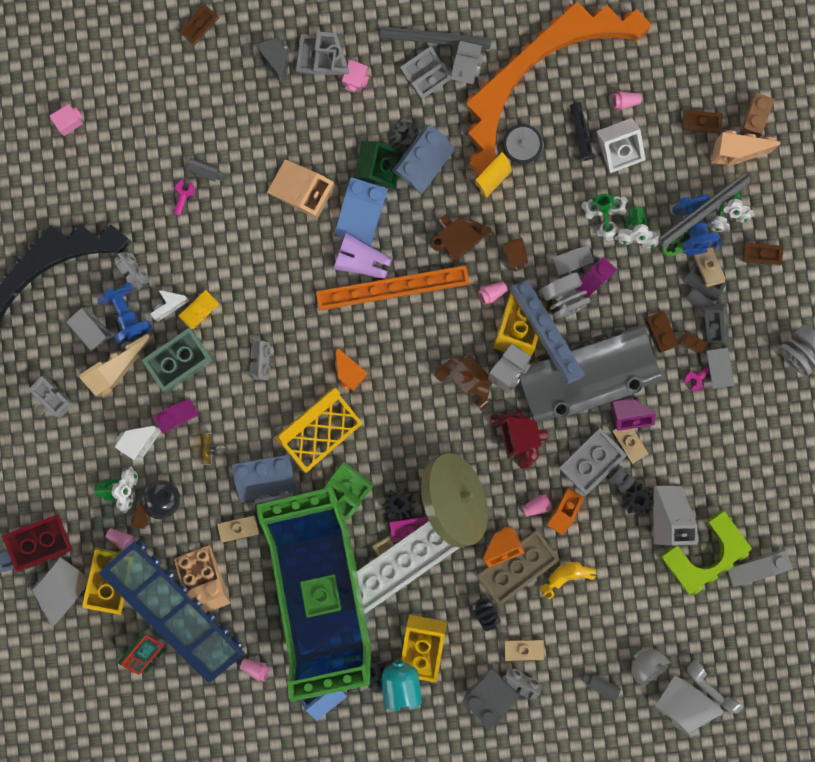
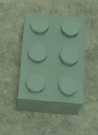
(177, 360)

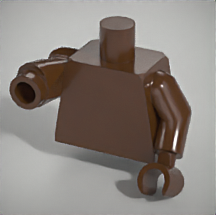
(459, 236)
(468, 376)

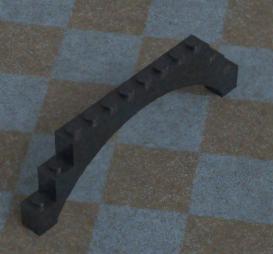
(52, 250)

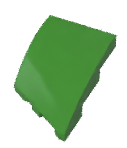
(349, 488)

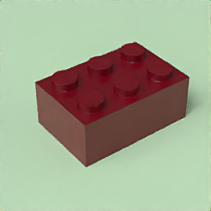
(37, 543)

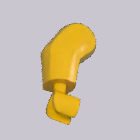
(566, 572)

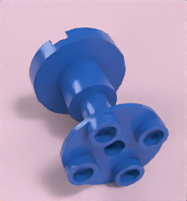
(699, 235)
(127, 320)

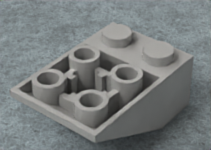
(673, 517)

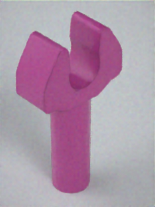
(182, 196)
(697, 377)

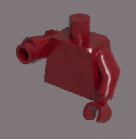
(520, 437)

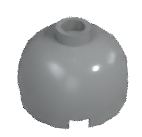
(648, 665)

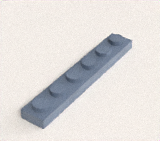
(547, 332)

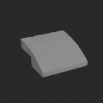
(425, 72)

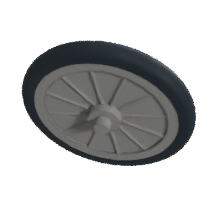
(522, 144)

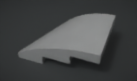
(321, 55)
(59, 589)
(687, 706)

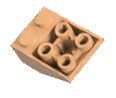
(735, 148)
(301, 188)
(202, 578)

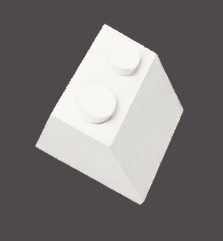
(621, 145)
(137, 441)

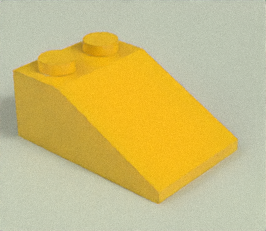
(516, 329)
(424, 646)

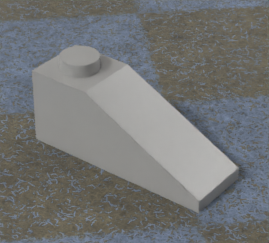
(760, 568)

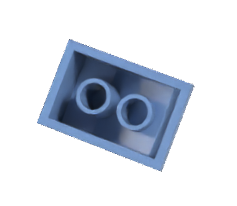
(361, 210)

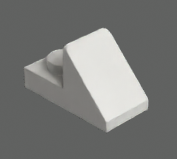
(173, 302)

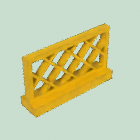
(308, 417)

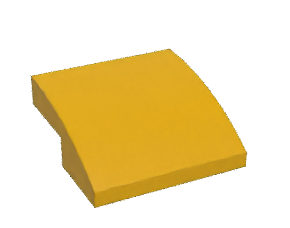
(493, 175)

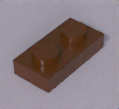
(199, 25)
(702, 121)
(763, 254)
(662, 331)

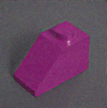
(596, 276)
(632, 414)
(175, 416)

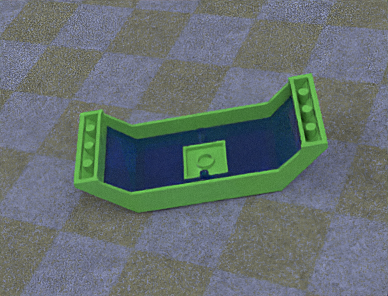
(317, 594)

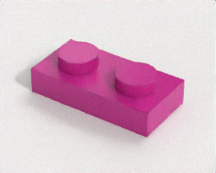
(402, 528)

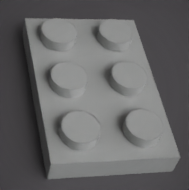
(592, 461)

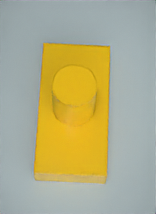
(199, 310)

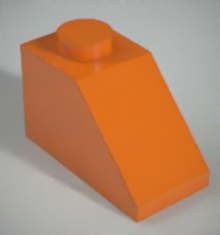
(349, 372)
(565, 511)
(503, 547)

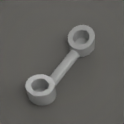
(698, 674)

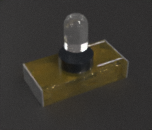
(209, 448)

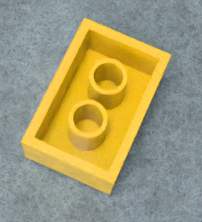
(99, 593)

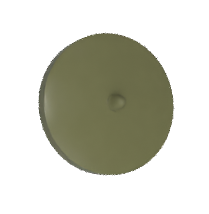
(454, 500)

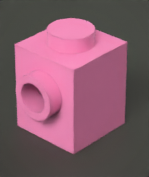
(356, 78)
(67, 119)

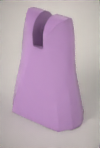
(360, 258)

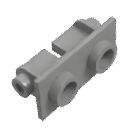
(127, 262)
(261, 351)
(529, 686)

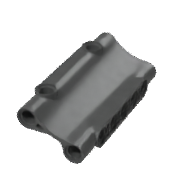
(608, 366)

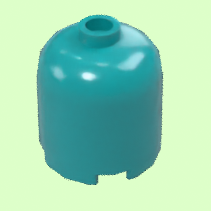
(401, 686)

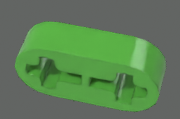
(677, 250)

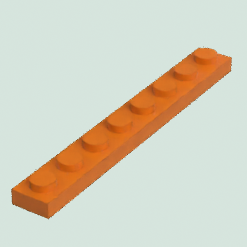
(392, 288)

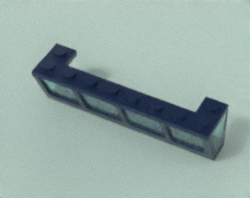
(171, 610)

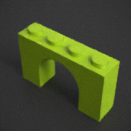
(732, 547)

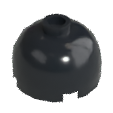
(160, 499)

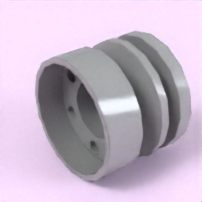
(565, 295)
(801, 352)

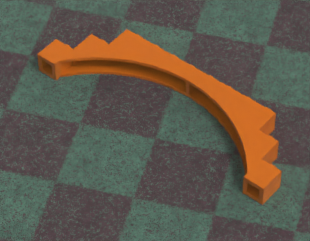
(570, 28)

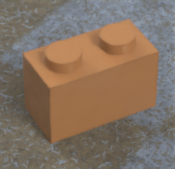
(757, 115)

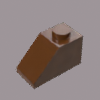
(515, 254)

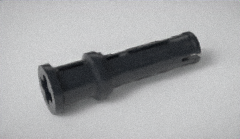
(583, 140)

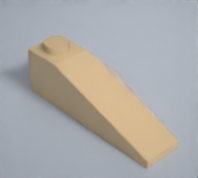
(106, 375)

